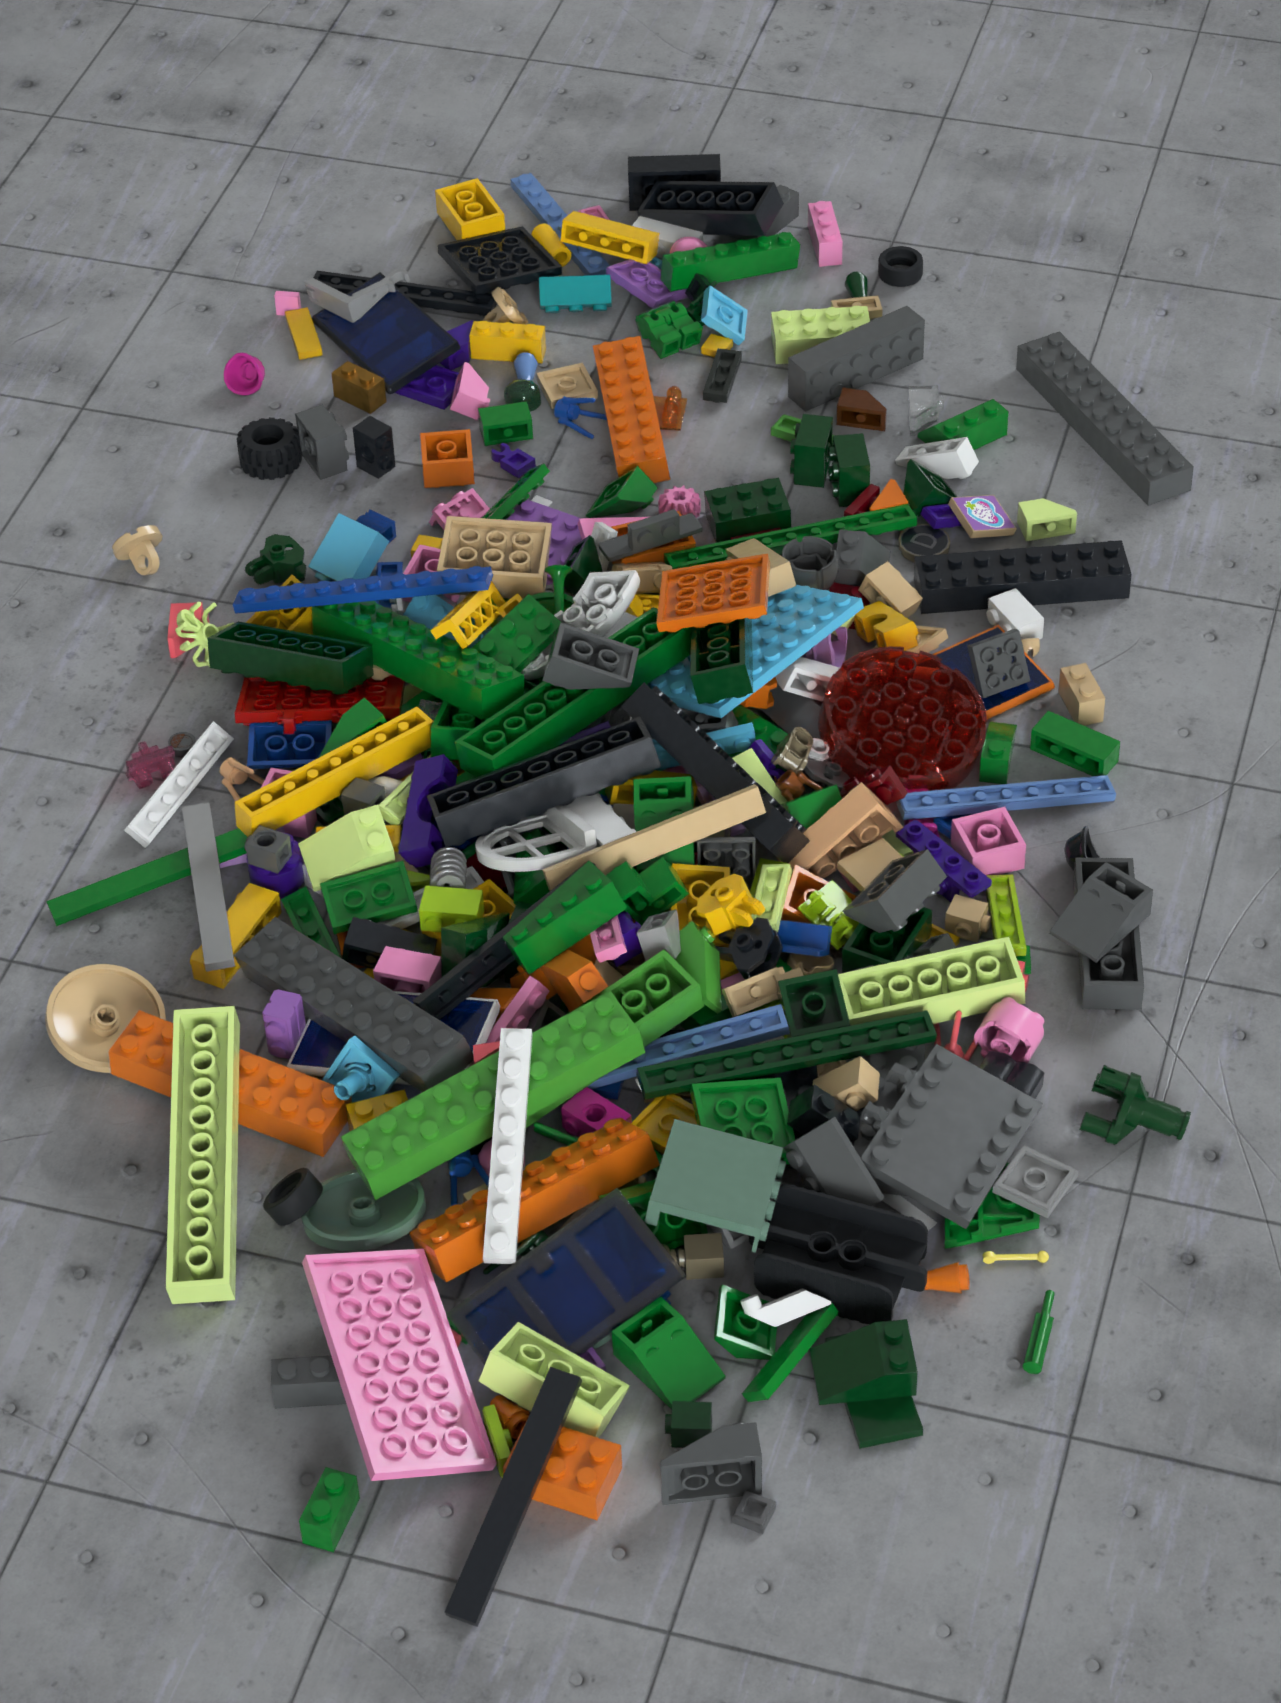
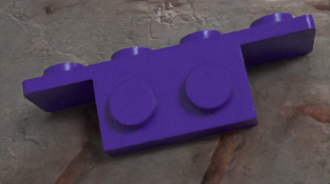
(959, 871)

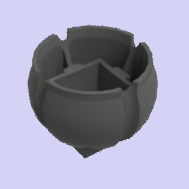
(812, 562)

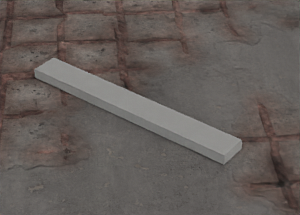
(208, 887)

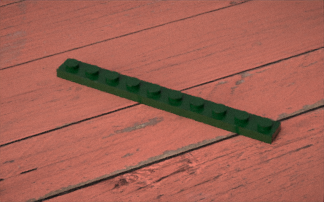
(787, 1054)

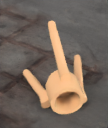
(236, 773)

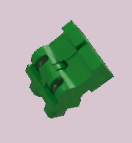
(669, 329)

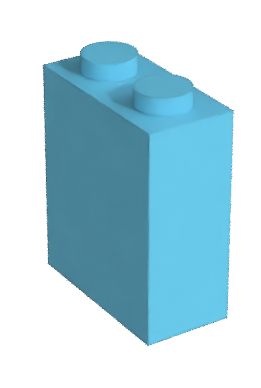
(347, 551)

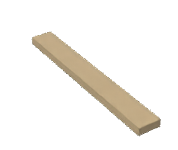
(665, 835)

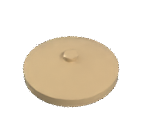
(94, 1008)

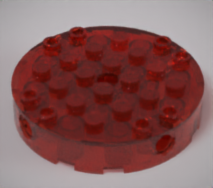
(903, 714)

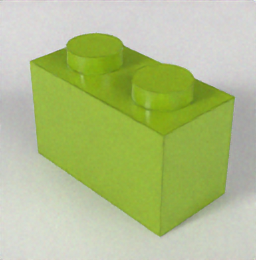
(449, 906)

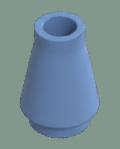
(525, 366)

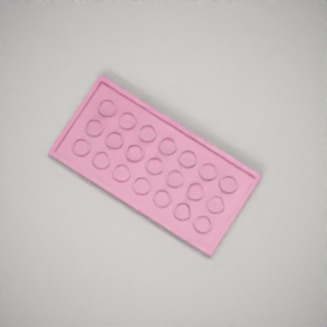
(398, 1364)

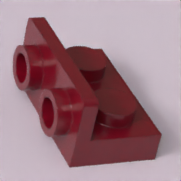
(881, 782)

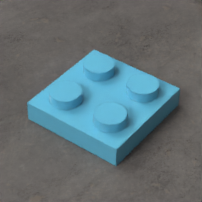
(724, 315)

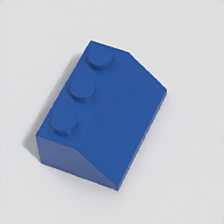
(273, 749)

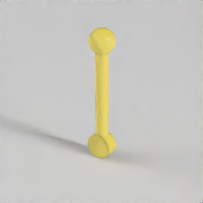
(990, 1257)

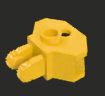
(730, 905)

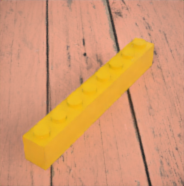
(331, 773)

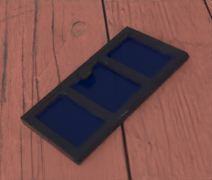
(573, 1283)

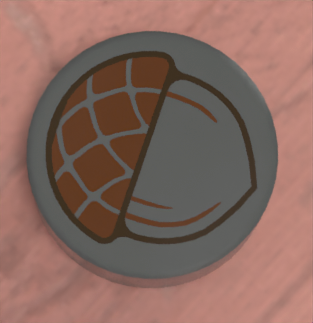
(181, 743)

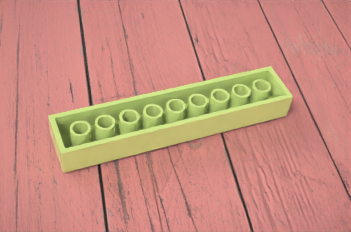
(203, 1156)

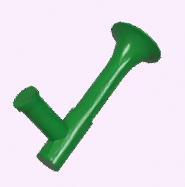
(558, 575)

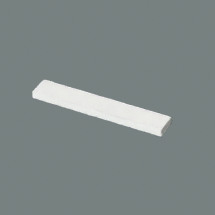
(178, 784)

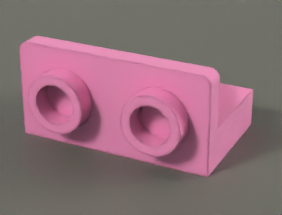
(461, 505)

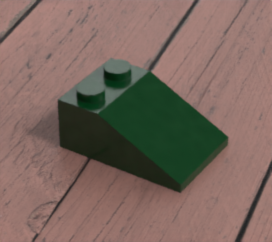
(464, 938)
(866, 1364)

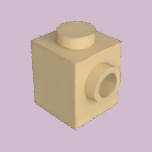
(967, 918)

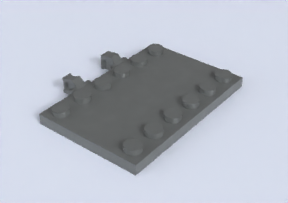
(947, 1133)

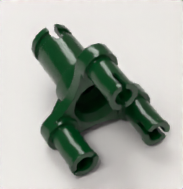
(1133, 1110)

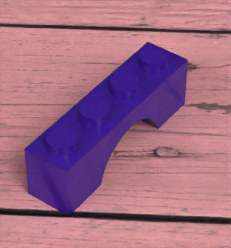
(419, 836)

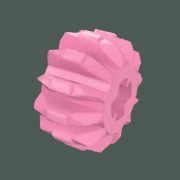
(681, 500)

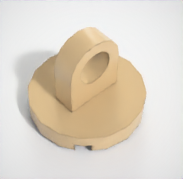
(506, 309)
(139, 547)

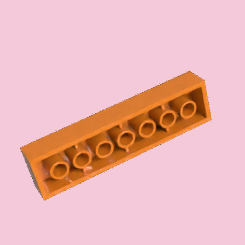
(631, 408)
(270, 1095)
(548, 1193)

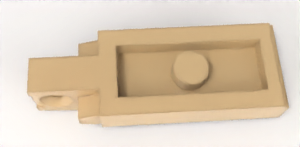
(756, 990)

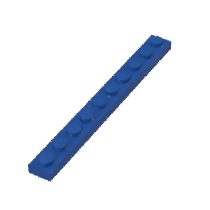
(362, 590)

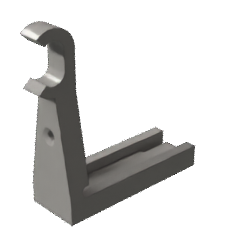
(360, 302)

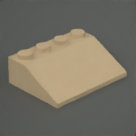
(512, 548)

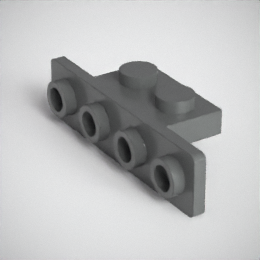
(650, 533)

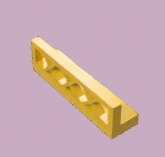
(468, 608)

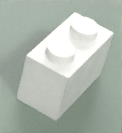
(1013, 611)

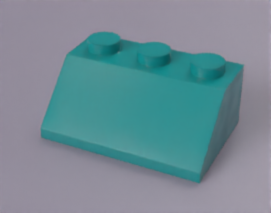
(575, 293)

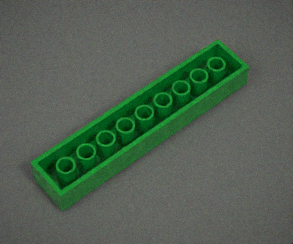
(414, 655)
(554, 714)

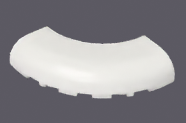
(595, 609)

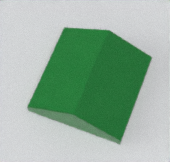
(739, 1332)

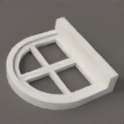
(559, 820)

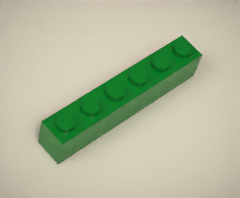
(731, 260)

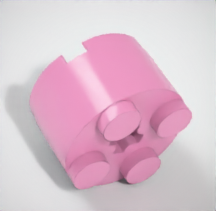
(1010, 1030)

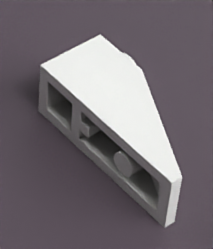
(946, 458)

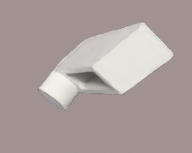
(784, 1308)

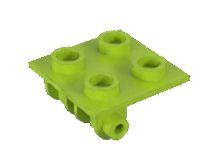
(827, 908)

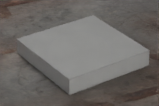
(1035, 1181)

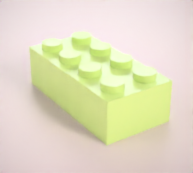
(806, 328)

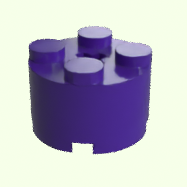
(287, 880)

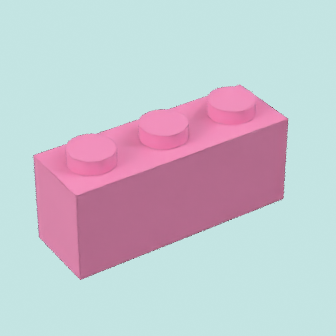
(825, 233)

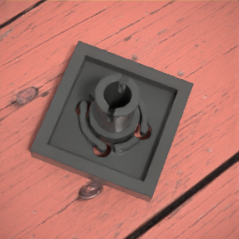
(985, 656)

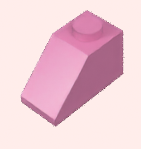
(469, 392)

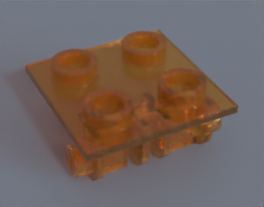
(671, 409)

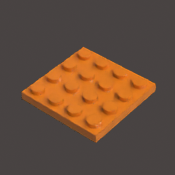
(713, 593)

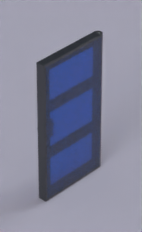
(391, 338)

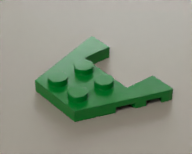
(995, 1219)

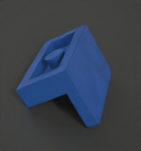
(805, 938)

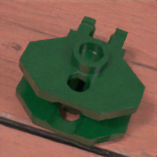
(276, 562)

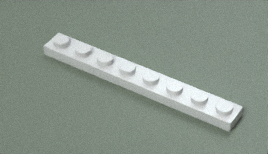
(508, 1146)

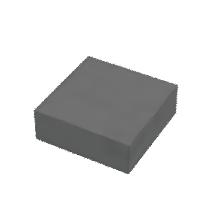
(754, 1512)

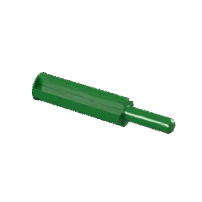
(1039, 1336)

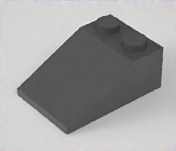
(589, 660)
(714, 1466)

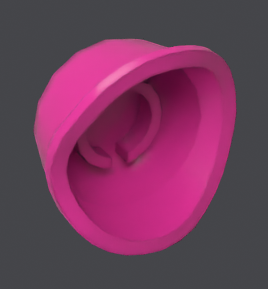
(244, 374)

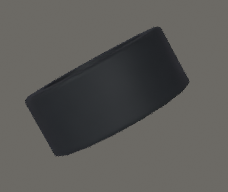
(900, 276)
(293, 1196)

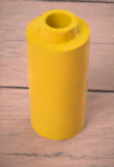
(552, 243)

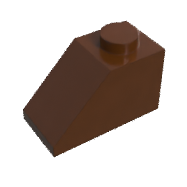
(860, 410)

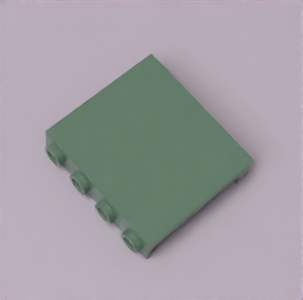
(717, 1180)

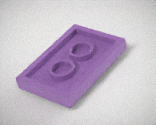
(643, 282)

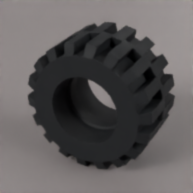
(269, 448)

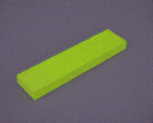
(1005, 912)

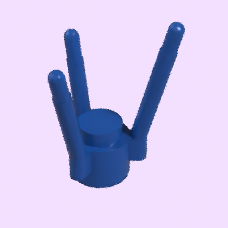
(567, 410)
(460, 1167)

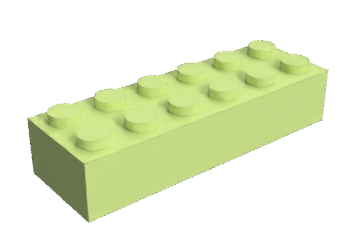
(941, 982)

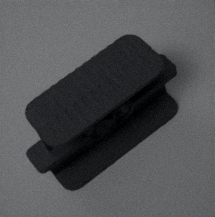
(841, 1253)

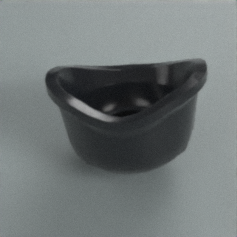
(1079, 847)

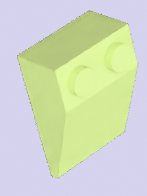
(347, 847)

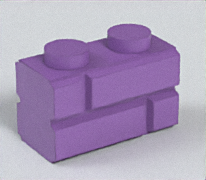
(283, 1022)

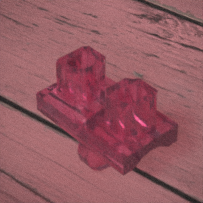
(148, 761)

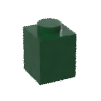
(688, 1422)

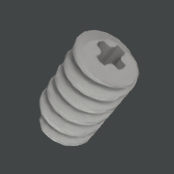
(448, 868)

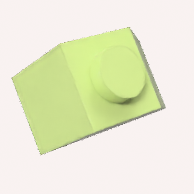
(1045, 519)

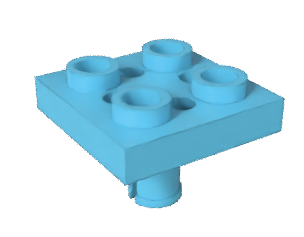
(357, 1078)

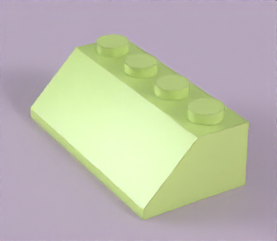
(520, 1366)

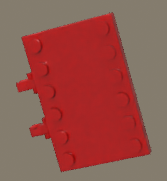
(291, 705)

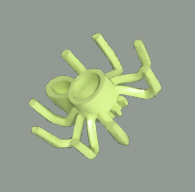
(188, 622)

